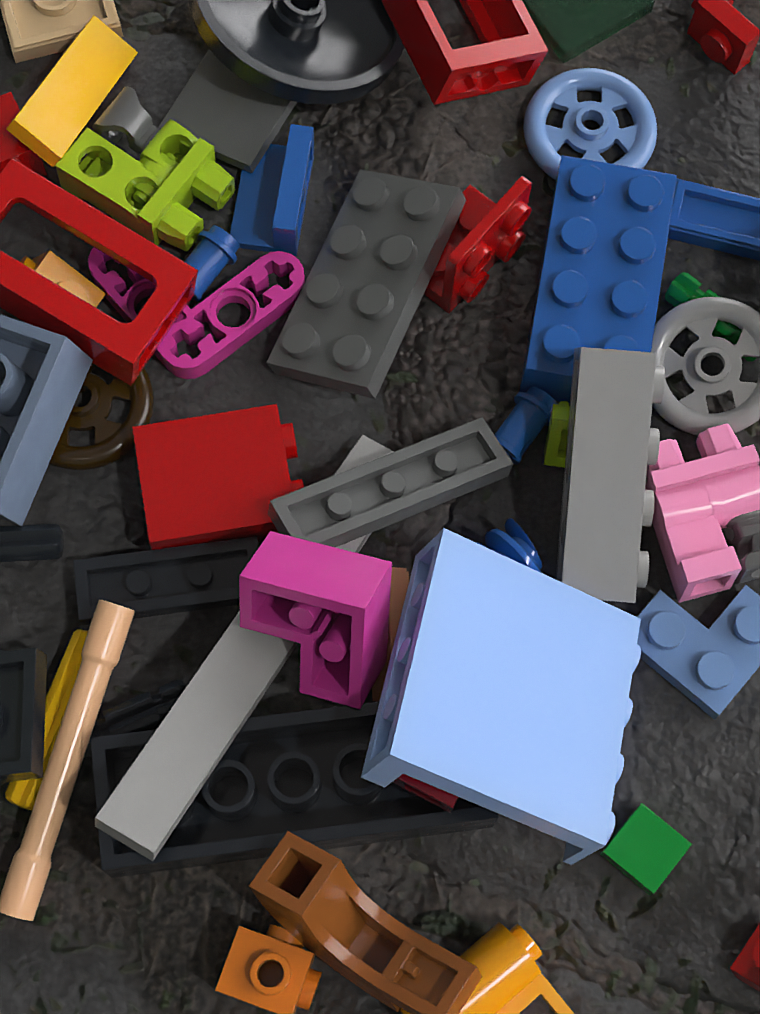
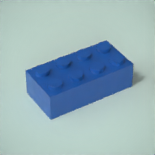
(597, 268)

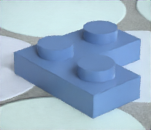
(702, 661)

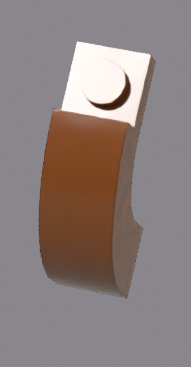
(356, 937)

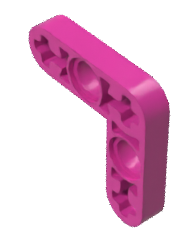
(189, 323)

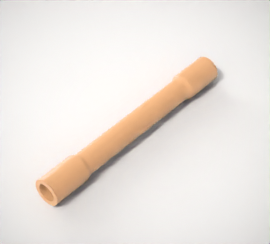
(33, 858)

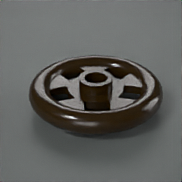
(111, 438)

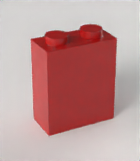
(214, 475)

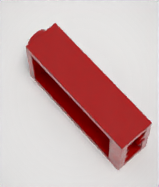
(504, 60)
(112, 345)

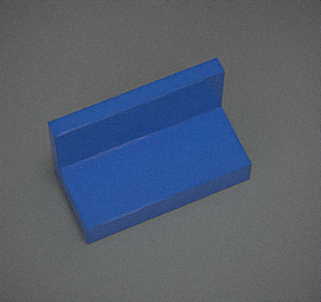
(275, 195)

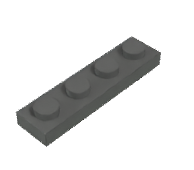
(393, 486)

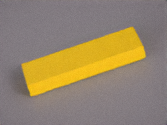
(72, 91)

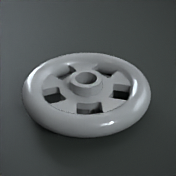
(700, 318)

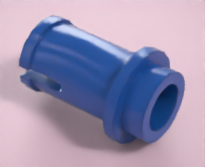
(211, 256)
(525, 422)

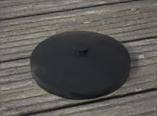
(302, 46)

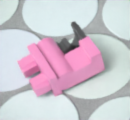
(700, 500)

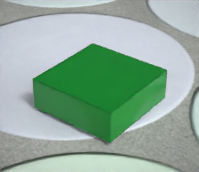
(646, 849)

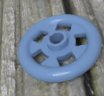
(616, 93)

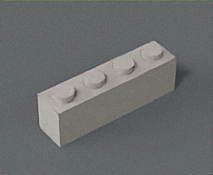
(607, 472)

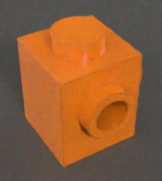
(269, 971)

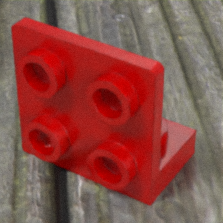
(479, 239)

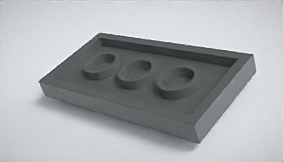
(367, 282)

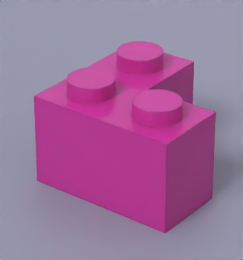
(326, 602)

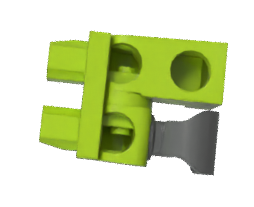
(147, 193)

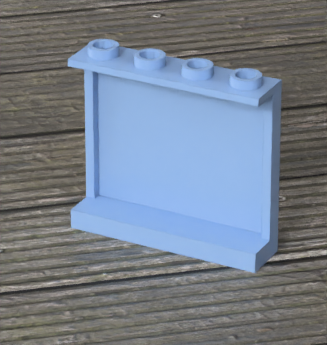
(508, 693)

